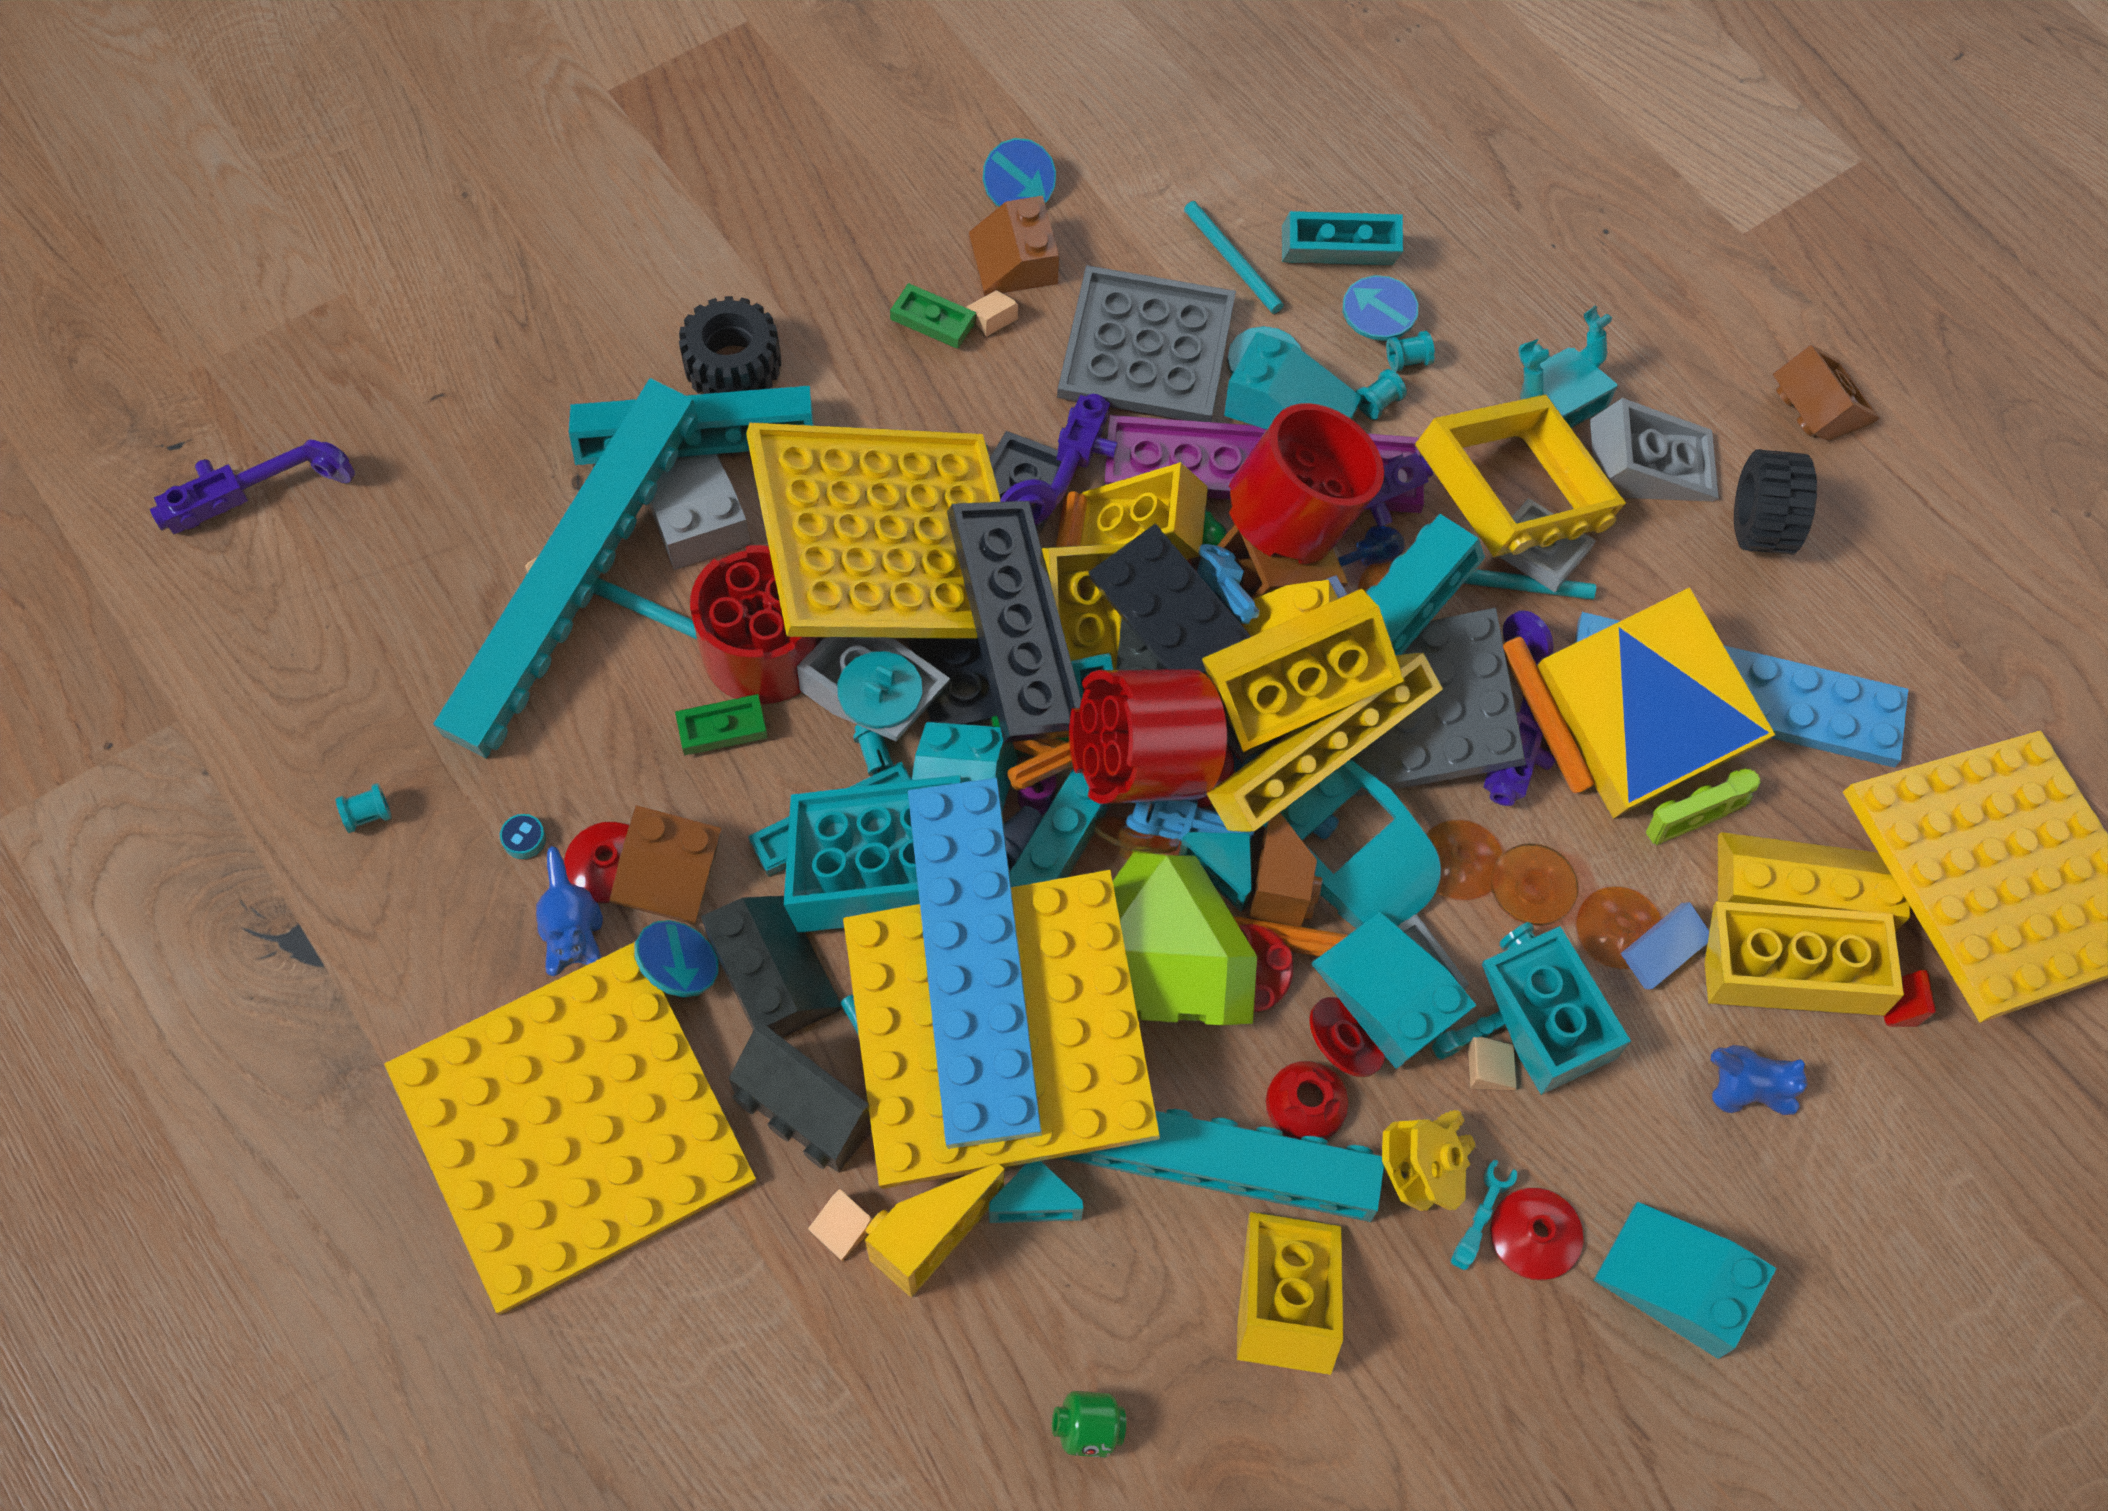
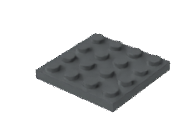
(1147, 344)
(1464, 726)

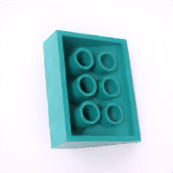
(851, 852)

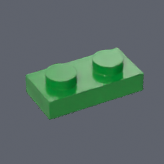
(933, 315)
(721, 724)

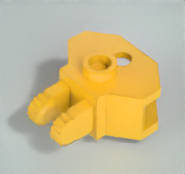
(1431, 1158)

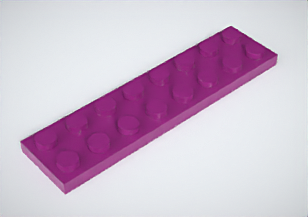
(1217, 452)

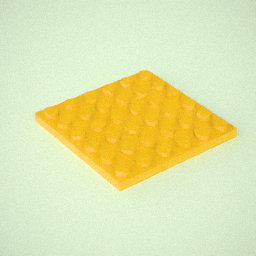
(866, 527)
(1997, 869)
(1080, 1030)
(568, 1127)

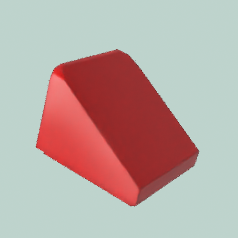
(1916, 1003)

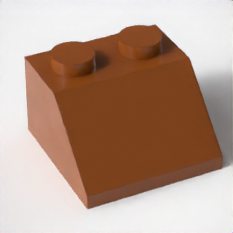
(1015, 247)
(1823, 395)
(665, 865)
(1284, 877)

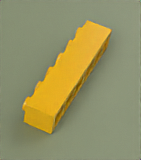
(1318, 749)

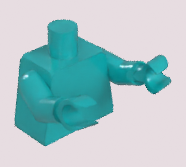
(1571, 377)

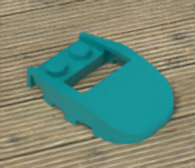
(1391, 872)

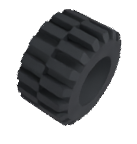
(727, 325)
(1775, 501)

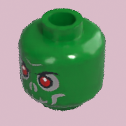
(1089, 1424)

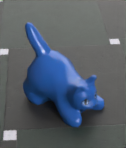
(566, 919)
(1752, 1078)

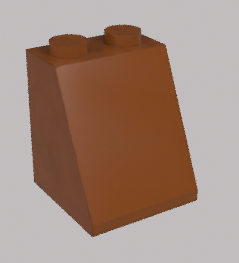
(1267, 573)

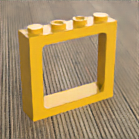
(1556, 448)

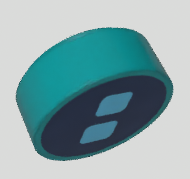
(522, 836)

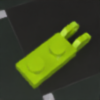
(1702, 806)

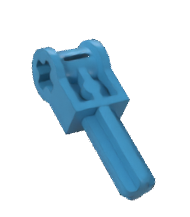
(1223, 576)
(1175, 819)

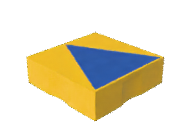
(1653, 702)

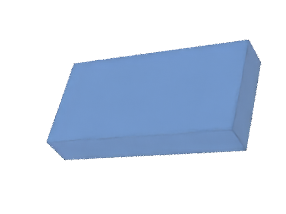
(1666, 945)

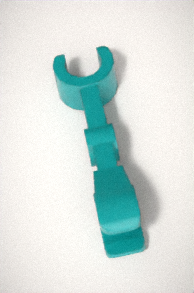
(1452, 1041)
(1470, 1242)

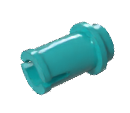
(873, 749)

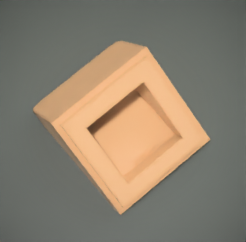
(994, 312)
(1491, 1064)
(840, 1225)

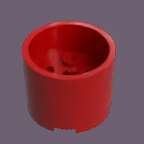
(1305, 483)
(744, 629)
(1148, 735)

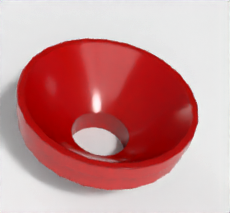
(1297, 1119)

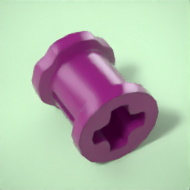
(1038, 801)

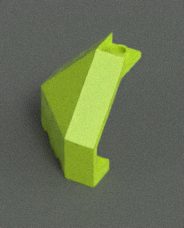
(1183, 943)

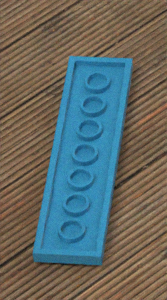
(1814, 703)
(973, 965)

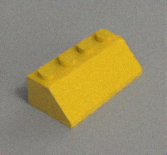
(1304, 669)
(1806, 876)
(1802, 959)

